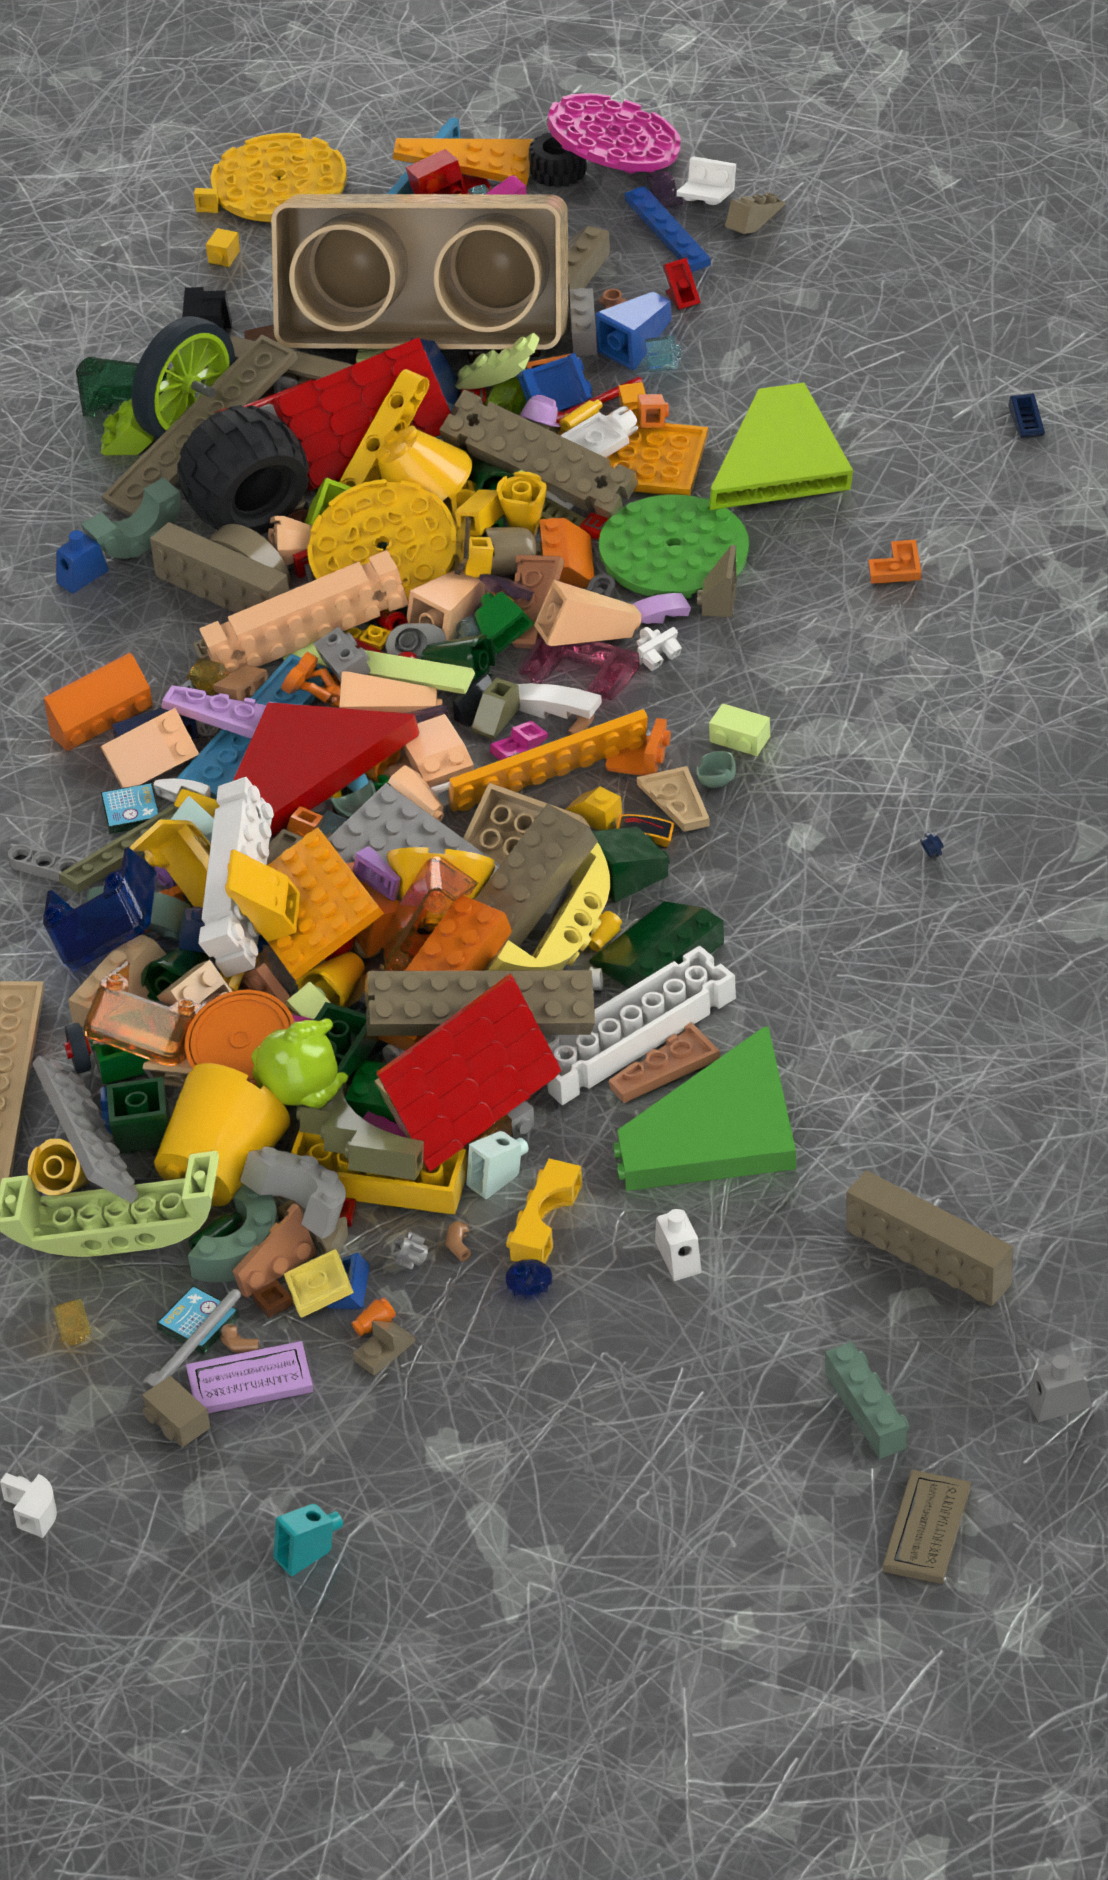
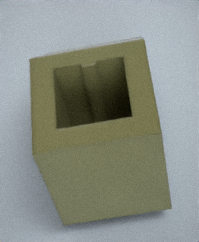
(496, 708)

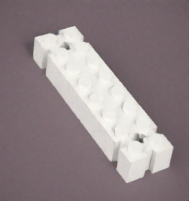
(241, 825)
(640, 1021)

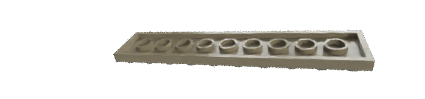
(239, 385)

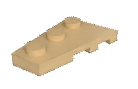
(677, 797)

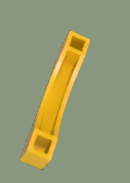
(480, 547)

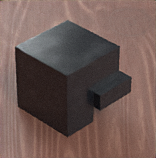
(207, 305)

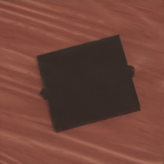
(462, 546)

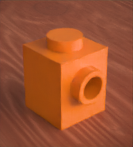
(652, 411)
(303, 821)

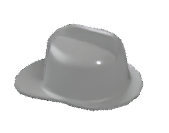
(413, 638)

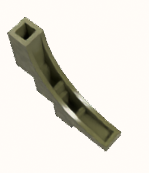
(363, 1143)

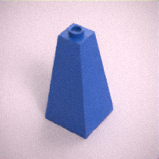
(625, 327)

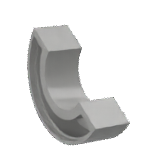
(300, 1180)

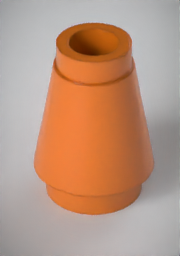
(377, 1311)

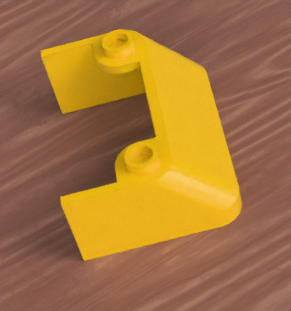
(180, 850)

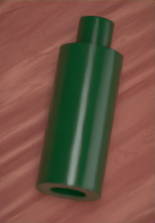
(220, 1227)

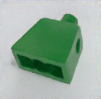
(501, 620)

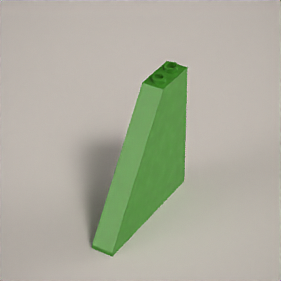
(713, 1125)

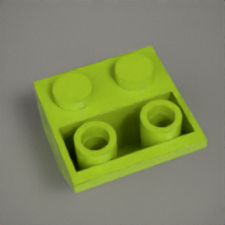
(123, 433)

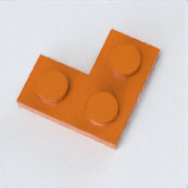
(901, 567)

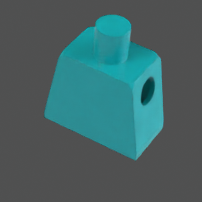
(304, 1537)

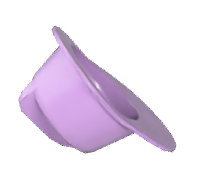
(542, 410)

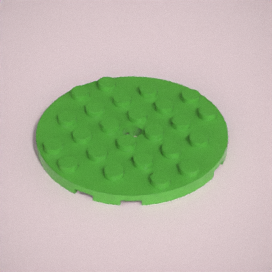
(640, 540)

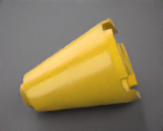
(522, 500)
(335, 977)
(56, 1168)

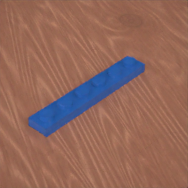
(667, 228)

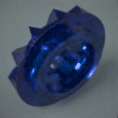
(519, 1273)

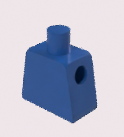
(79, 562)

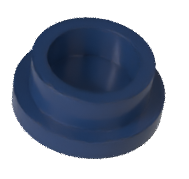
(932, 844)

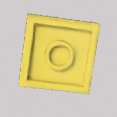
(318, 1283)

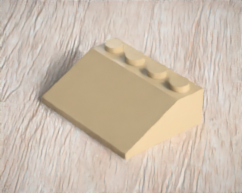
(503, 820)

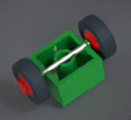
(111, 1062)

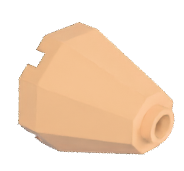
(288, 537)
(413, 787)

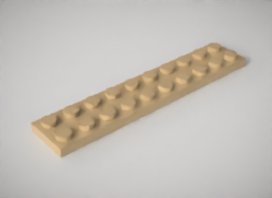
(18, 1031)

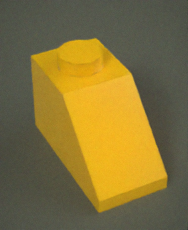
(598, 808)

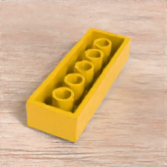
(430, 1191)

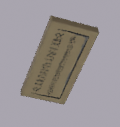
(927, 1527)

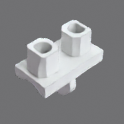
(654, 643)

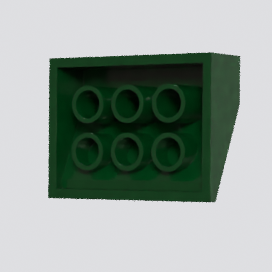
(658, 941)

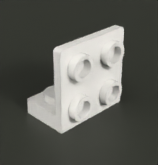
(708, 181)

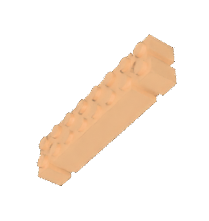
(306, 614)

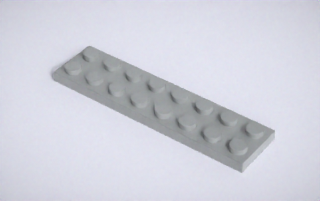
(85, 1128)

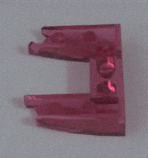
(616, 664)

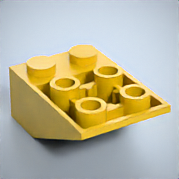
(263, 896)

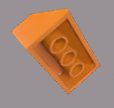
(97, 702)

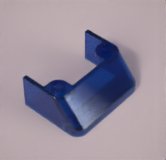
(106, 920)

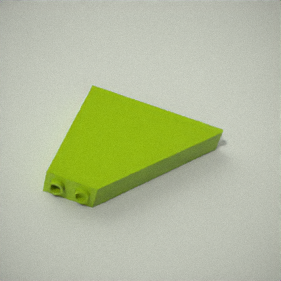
(781, 452)

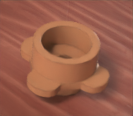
(611, 298)

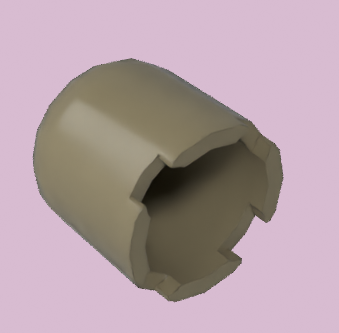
(507, 544)

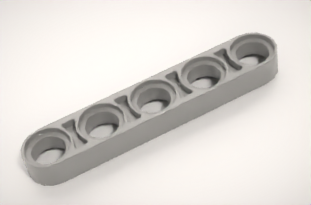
(37, 855)

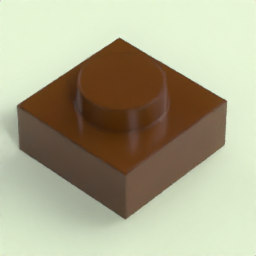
(272, 1299)

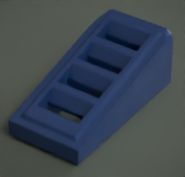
(1026, 401)

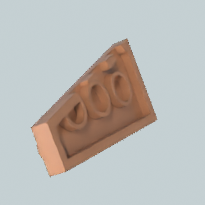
(536, 574)
(672, 1061)

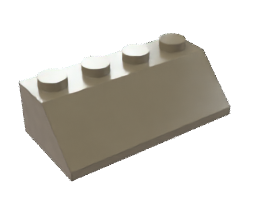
(585, 256)

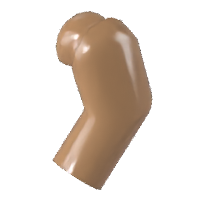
(234, 1341)

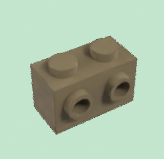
(175, 1411)

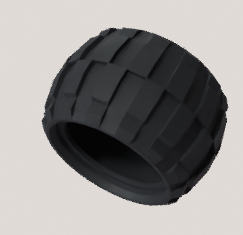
(243, 469)

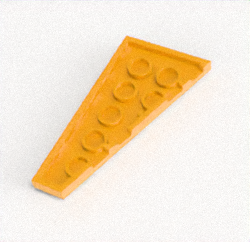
(476, 157)

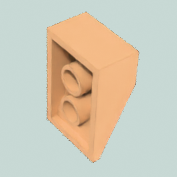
(150, 750)
(438, 752)

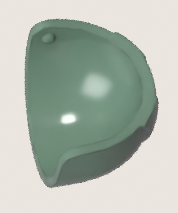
(350, 803)

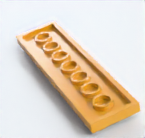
(550, 759)

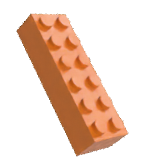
(461, 942)

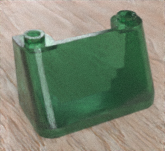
(105, 383)

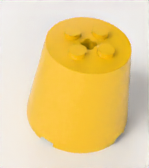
(223, 1115)

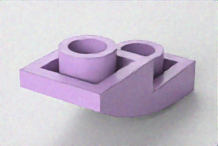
(657, 607)

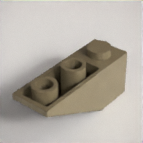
(751, 213)

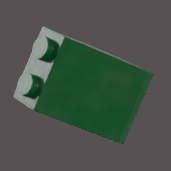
(631, 860)
(138, 1114)

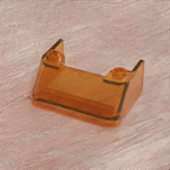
(139, 1023)

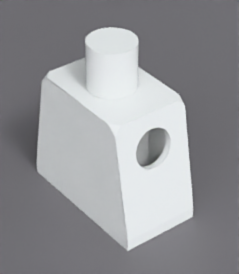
(671, 1234)

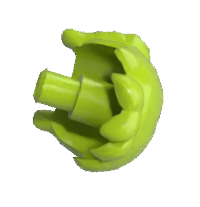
(299, 1064)

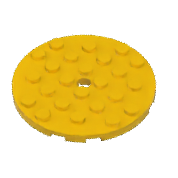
(250, 173)
(376, 511)

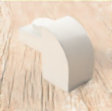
(34, 1503)

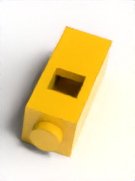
(483, 510)

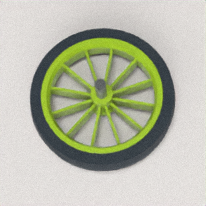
(184, 376)

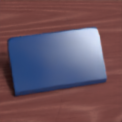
(357, 1272)

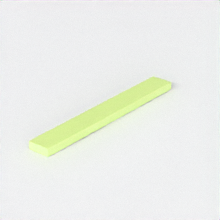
(410, 670)

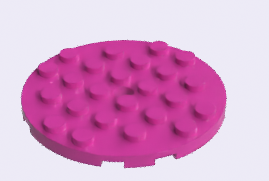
(613, 133)

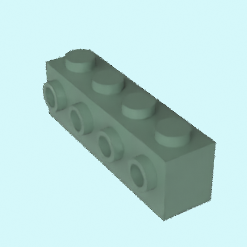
(866, 1399)

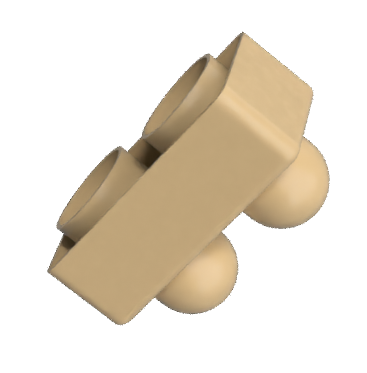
(420, 267)

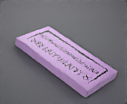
(250, 1377)

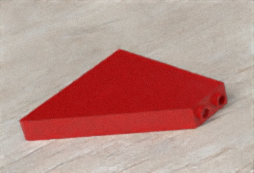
(314, 751)

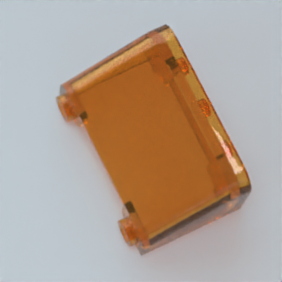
(432, 890)

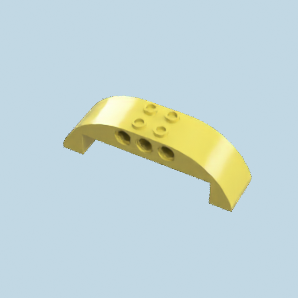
(571, 924)

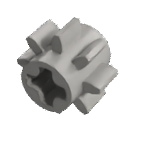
(409, 1250)

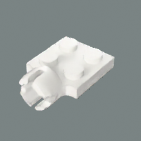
(604, 433)

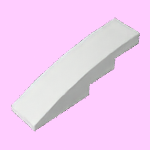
(557, 700)

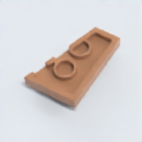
(280, 1252)

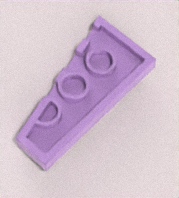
(216, 710)

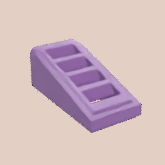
(372, 868)

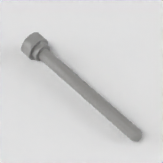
(193, 1341)

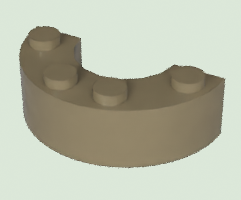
(250, 544)

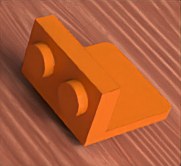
(647, 757)

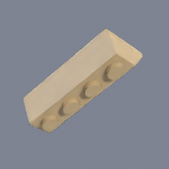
(137, 952)

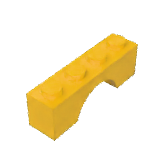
(555, 1187)

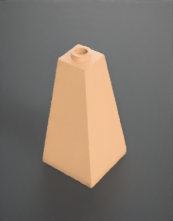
(445, 601)
(583, 616)
(385, 695)

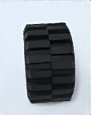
(553, 164)

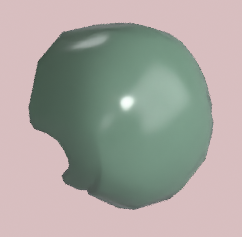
(716, 769)

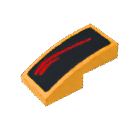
(658, 829)

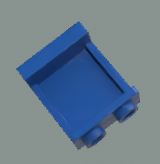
(559, 381)

